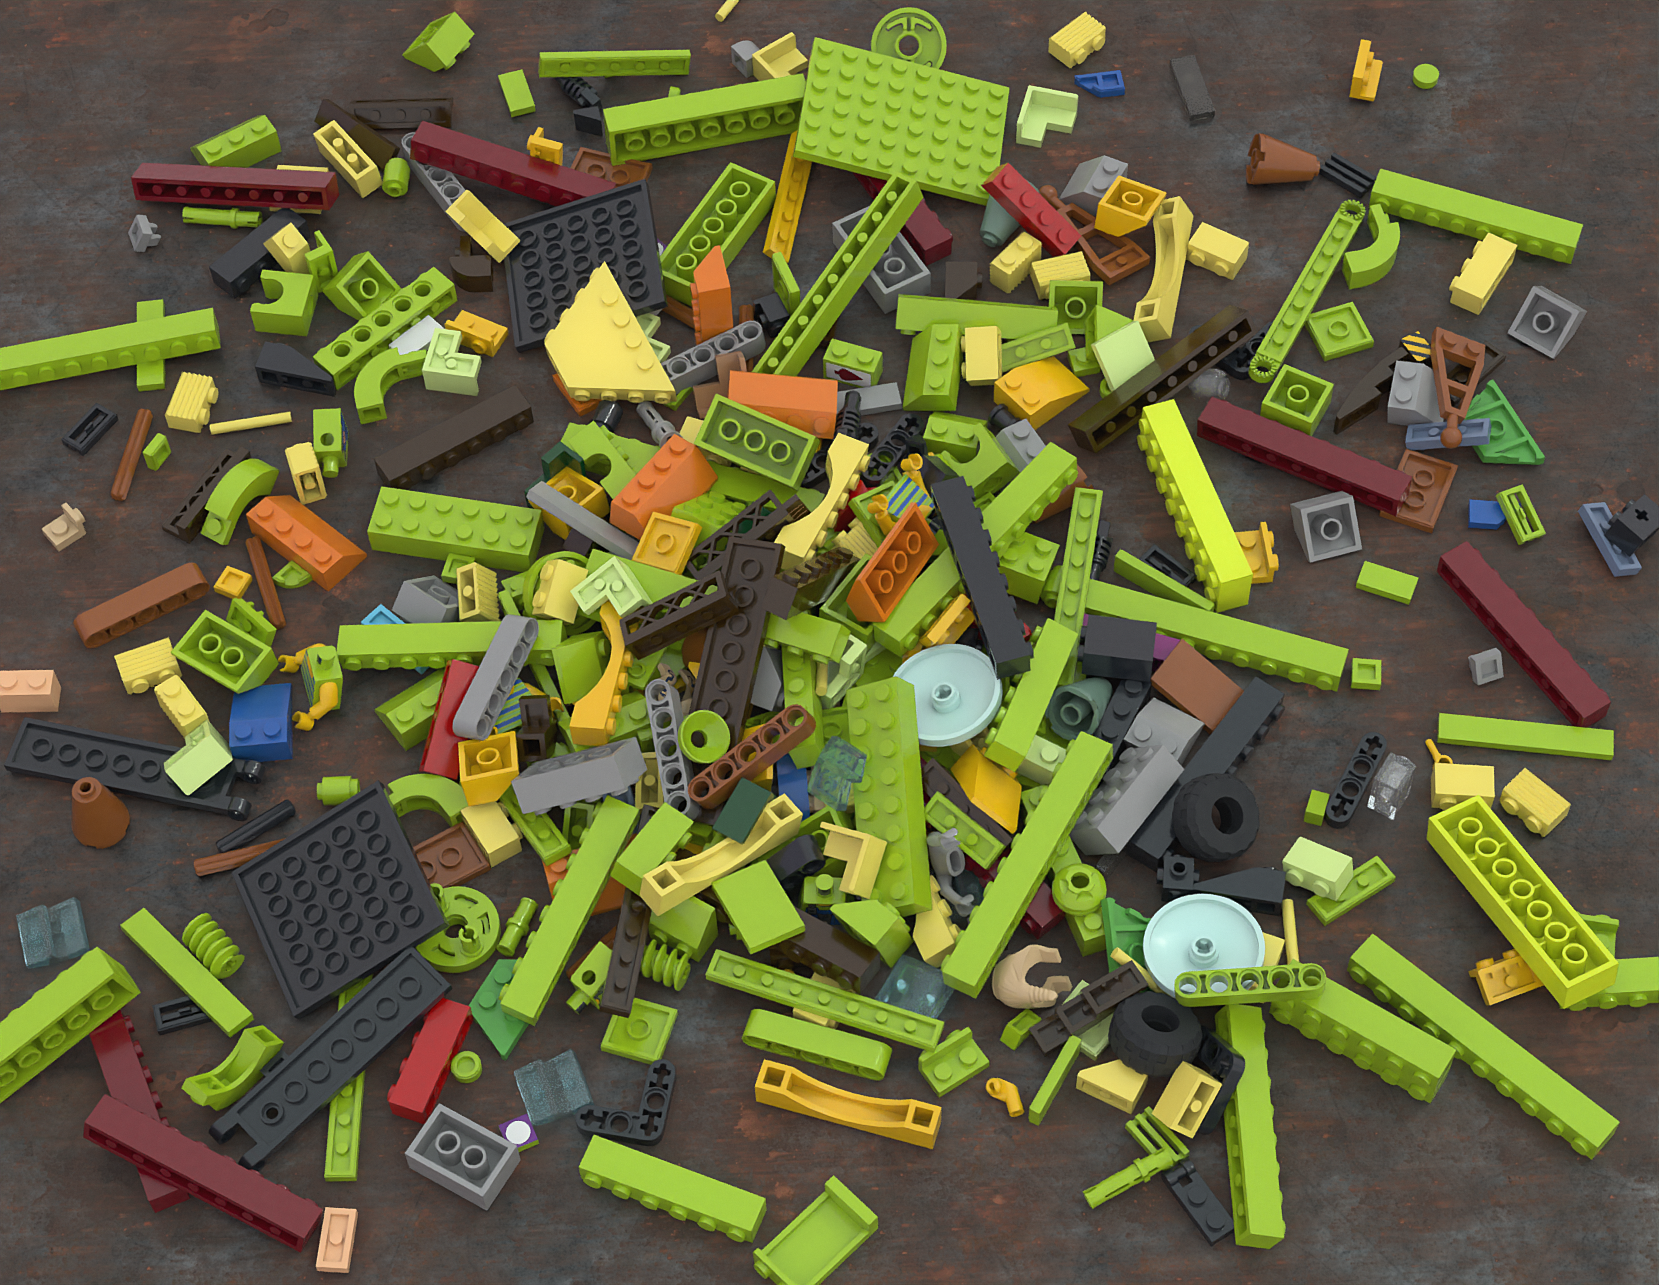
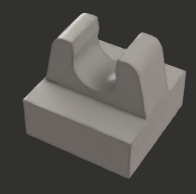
(143, 233)
(1486, 666)

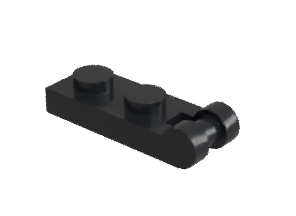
(1199, 1202)

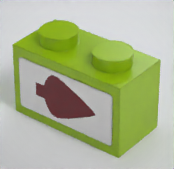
(852, 364)

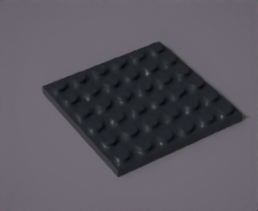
(565, 247)
(339, 899)

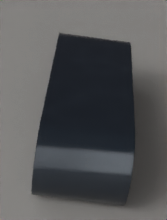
(797, 861)

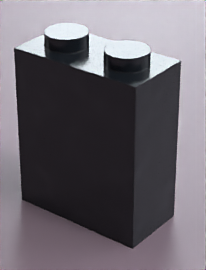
(1117, 648)

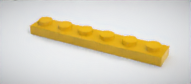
(787, 204)

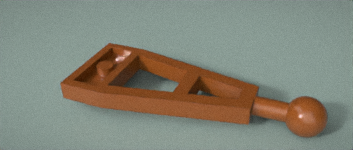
(1111, 267)
(1465, 352)

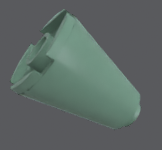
(997, 223)
(1079, 706)

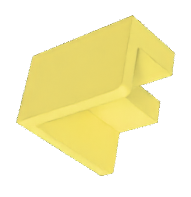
(778, 59)
(483, 226)
(862, 856)

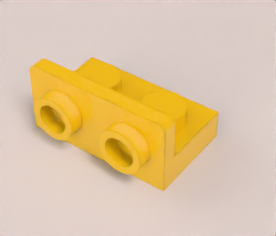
(1365, 74)
(544, 148)
(478, 333)
(1258, 553)
(949, 624)
(1504, 977)

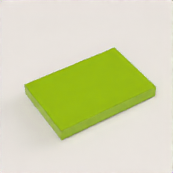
(758, 906)

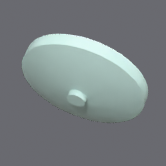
(953, 693)
(1201, 935)

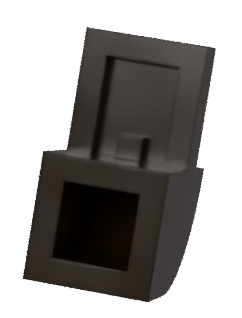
(471, 271)
(539, 729)

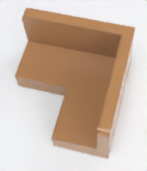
(705, 393)

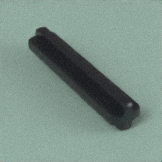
(256, 827)

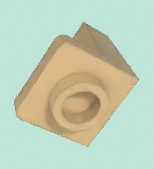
(65, 528)

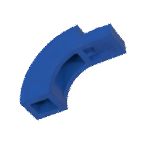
(794, 784)

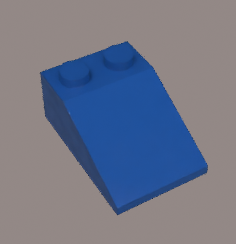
(262, 723)

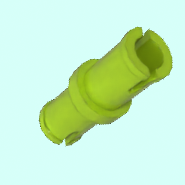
(517, 926)

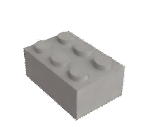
(463, 1156)

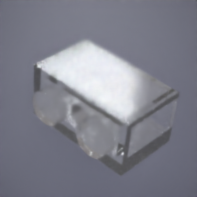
(1392, 785)

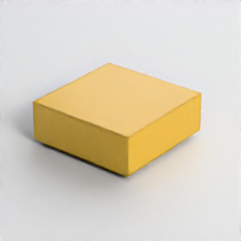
(233, 583)

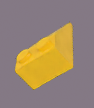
(1038, 390)
(989, 786)

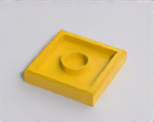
(667, 543)

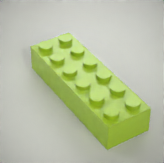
(722, 218)
(441, 525)
(61, 1017)
(1369, 1037)

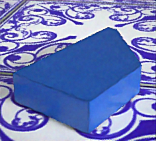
(1102, 84)
(1485, 514)

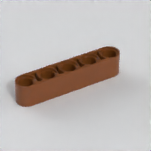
(141, 605)
(765, 756)

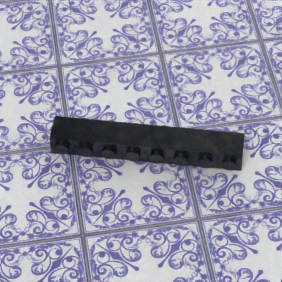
(981, 578)
(1221, 754)

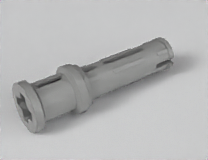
(661, 429)

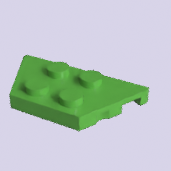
(1508, 438)
(1124, 930)
(486, 1009)

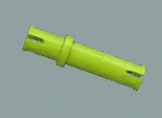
(222, 217)
(1130, 1176)

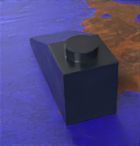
(288, 368)
(1254, 889)

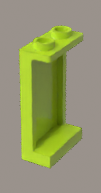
(817, 1238)

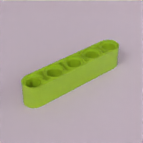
(1262, 976)
(817, 1044)

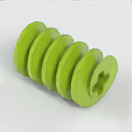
(212, 946)
(665, 966)

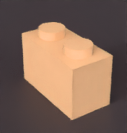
(29, 691)

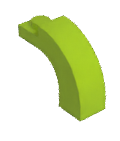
(1374, 262)
(379, 376)
(232, 495)
(428, 793)
(238, 1072)

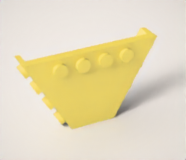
(604, 350)

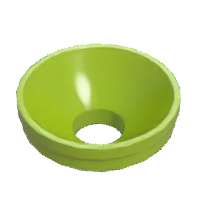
(714, 732)
(1076, 900)

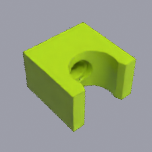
(295, 305)
(989, 469)

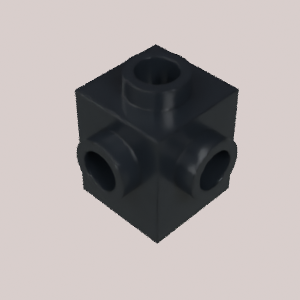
(1176, 877)

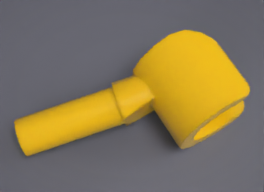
(1438, 758)

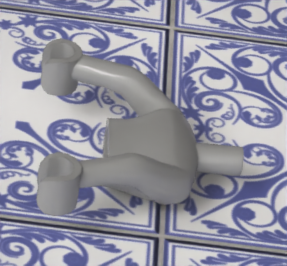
(948, 862)

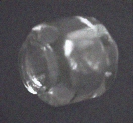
(1210, 384)

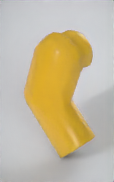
(1007, 1093)

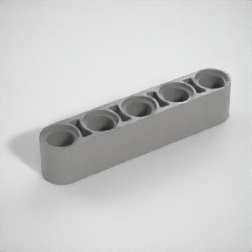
(439, 182)
(692, 360)
(495, 677)
(664, 739)

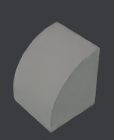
(742, 56)

